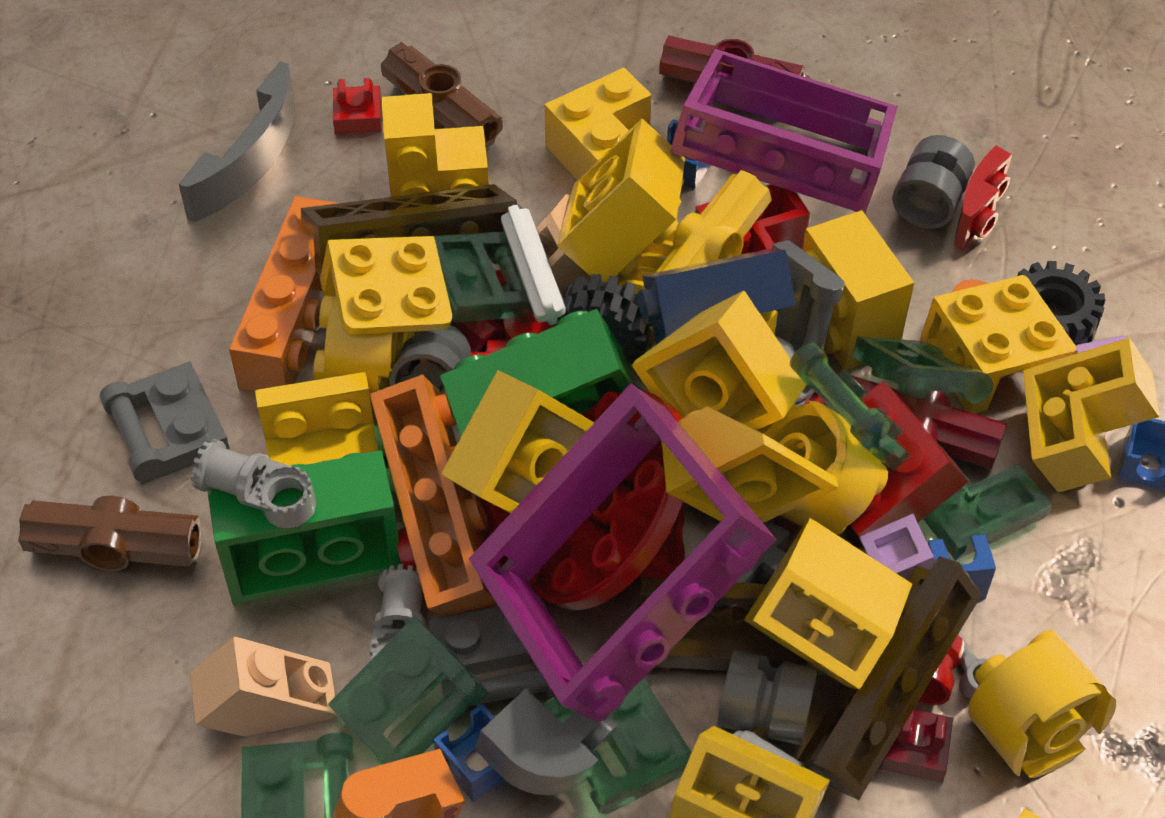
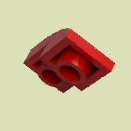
(981, 196)

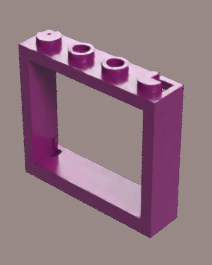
(778, 154)
(557, 510)

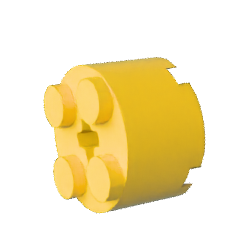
(355, 353)
(827, 442)
(1039, 705)

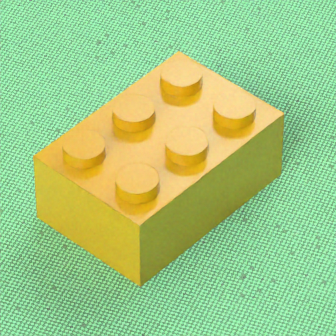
(623, 204)

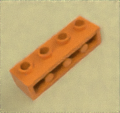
(282, 310)
(438, 513)

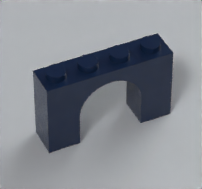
(684, 292)

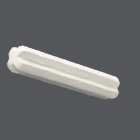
(533, 265)

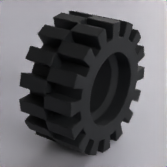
(1071, 293)
(617, 307)

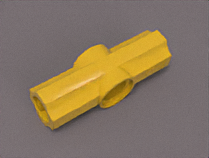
(721, 225)

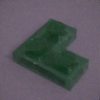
(988, 507)

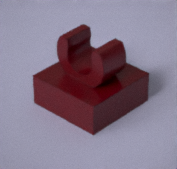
(921, 747)

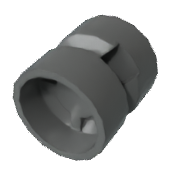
(933, 181)
(431, 355)
(767, 697)

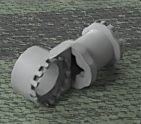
(254, 482)
(400, 603)

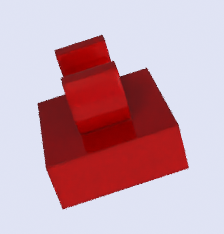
(357, 108)

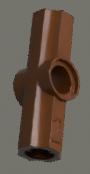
(451, 101)
(110, 533)

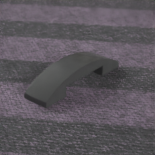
(220, 181)

